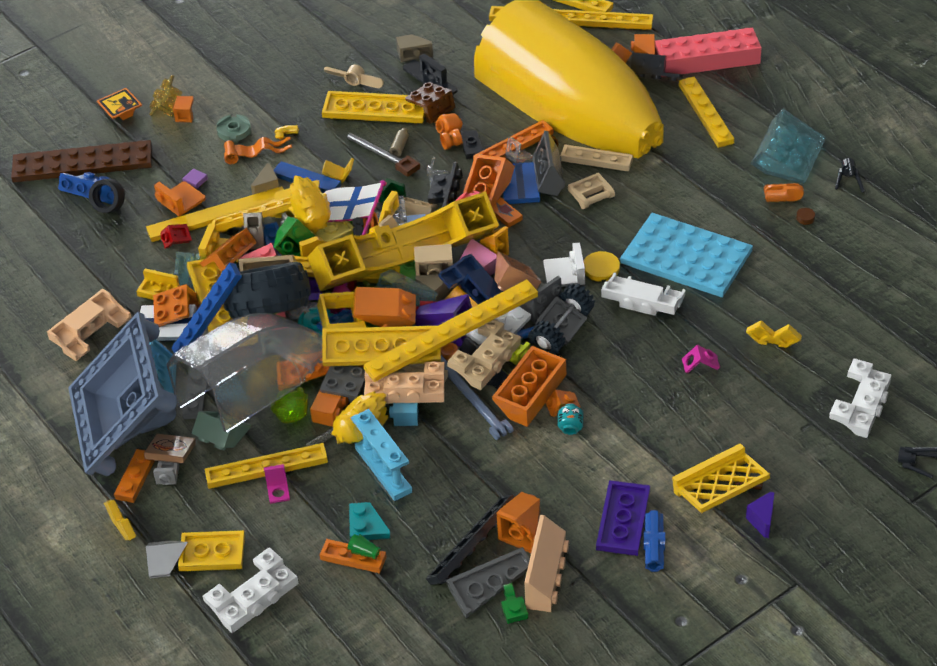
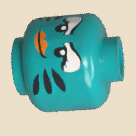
(570, 419)

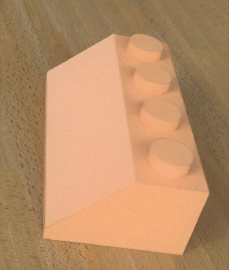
(545, 565)

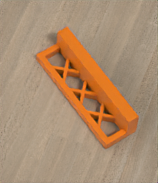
(231, 250)

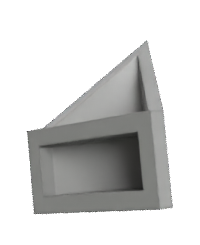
(163, 557)

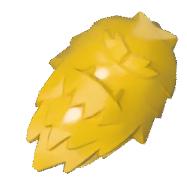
(309, 204)
(343, 426)

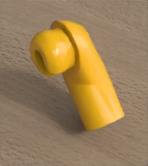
(288, 129)

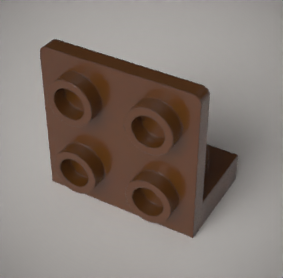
(434, 100)

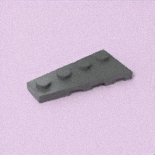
(484, 582)

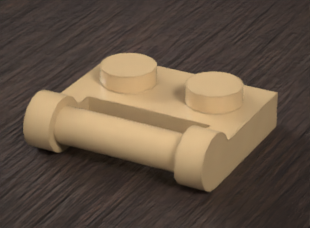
(589, 186)

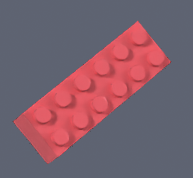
(710, 51)

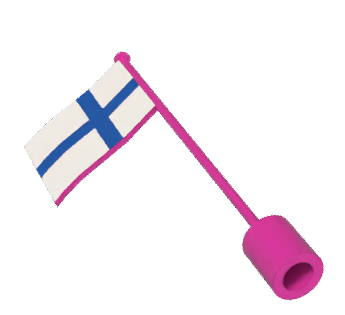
(351, 203)

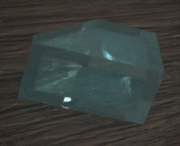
(181, 267)

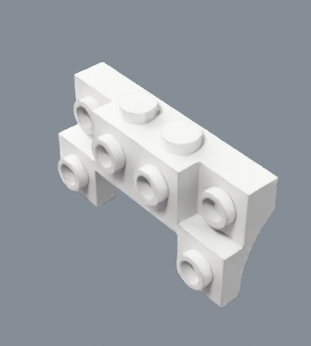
(642, 296)
(867, 401)
(254, 595)

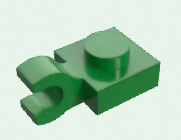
(513, 607)

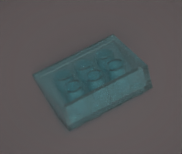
(788, 148)

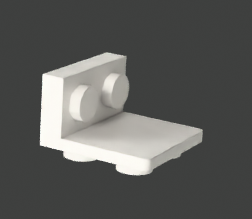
(570, 268)

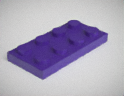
(623, 518)

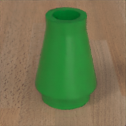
(361, 546)

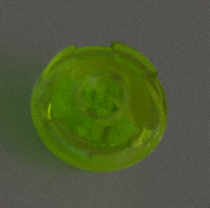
(291, 406)

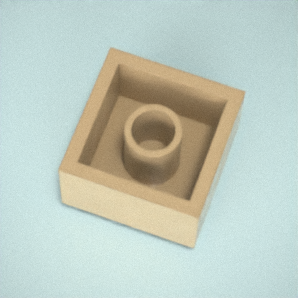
(432, 259)

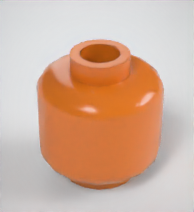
(448, 122)

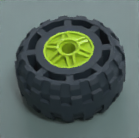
(269, 290)

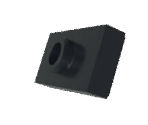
(471, 143)

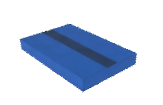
(522, 185)

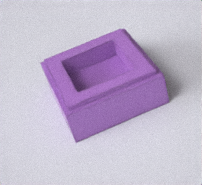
(195, 178)

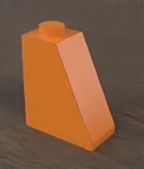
(519, 521)

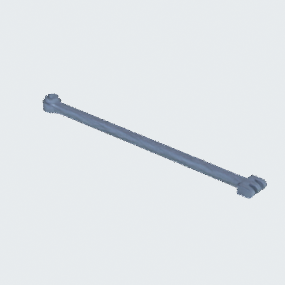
(497, 426)

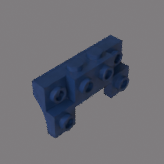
(472, 278)

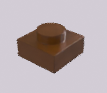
(407, 166)

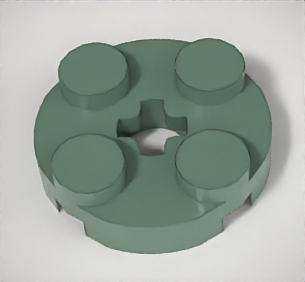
(240, 126)

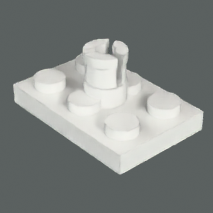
(512, 320)

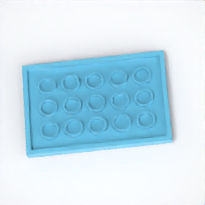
(686, 254)

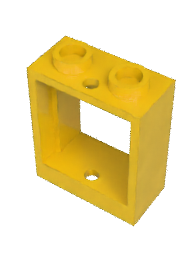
(334, 301)

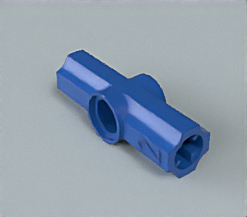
(654, 541)

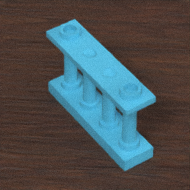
(381, 454)

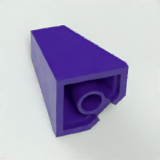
(442, 311)

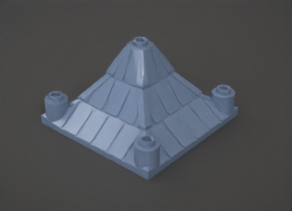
(119, 396)

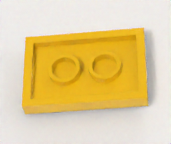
(212, 551)

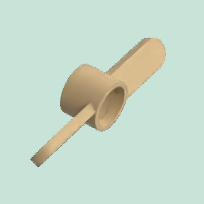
(356, 76)

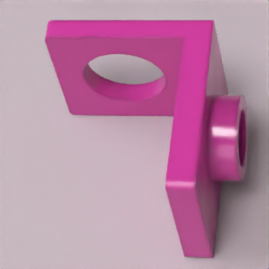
(701, 355)
(276, 480)

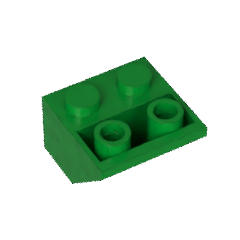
(290, 235)

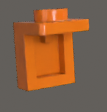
(559, 399)

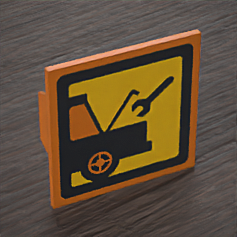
(120, 104)

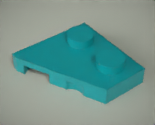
(367, 522)

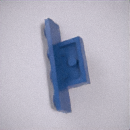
(81, 186)

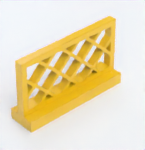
(713, 469)

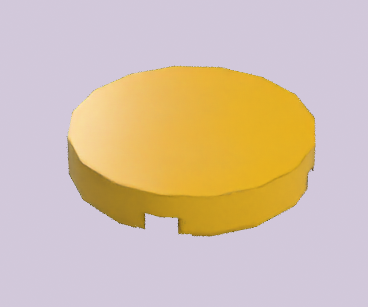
(601, 266)

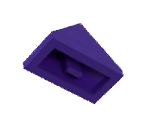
(760, 513)

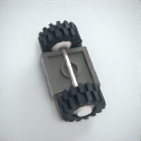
(562, 319)

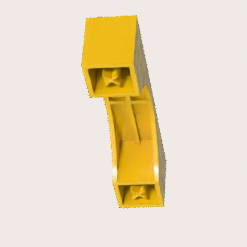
(361, 255)

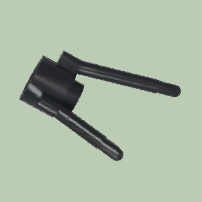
(849, 169)
(908, 455)

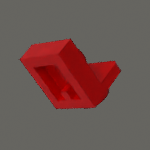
(175, 235)

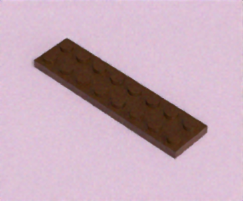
(81, 160)

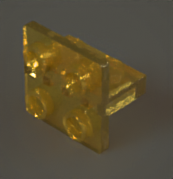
(165, 97)

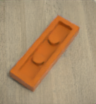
(134, 477)
(337, 553)

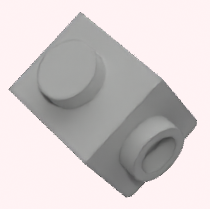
(166, 472)

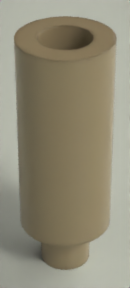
(399, 142)

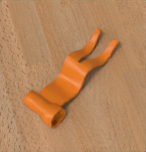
(233, 151)

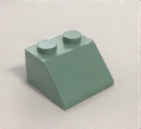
(210, 429)

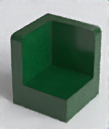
(392, 186)

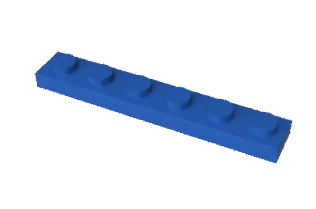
(209, 307)

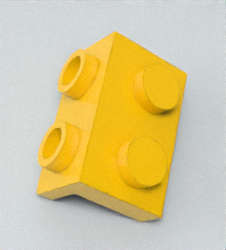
(155, 283)

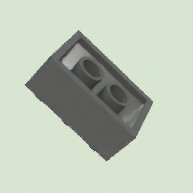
(548, 166)

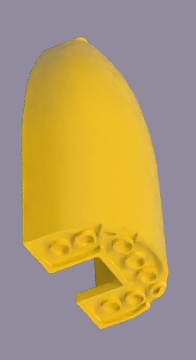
(566, 79)

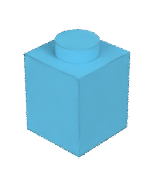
(404, 414)

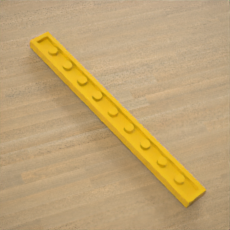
(599, 19)
(450, 330)

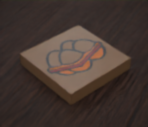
(169, 448)

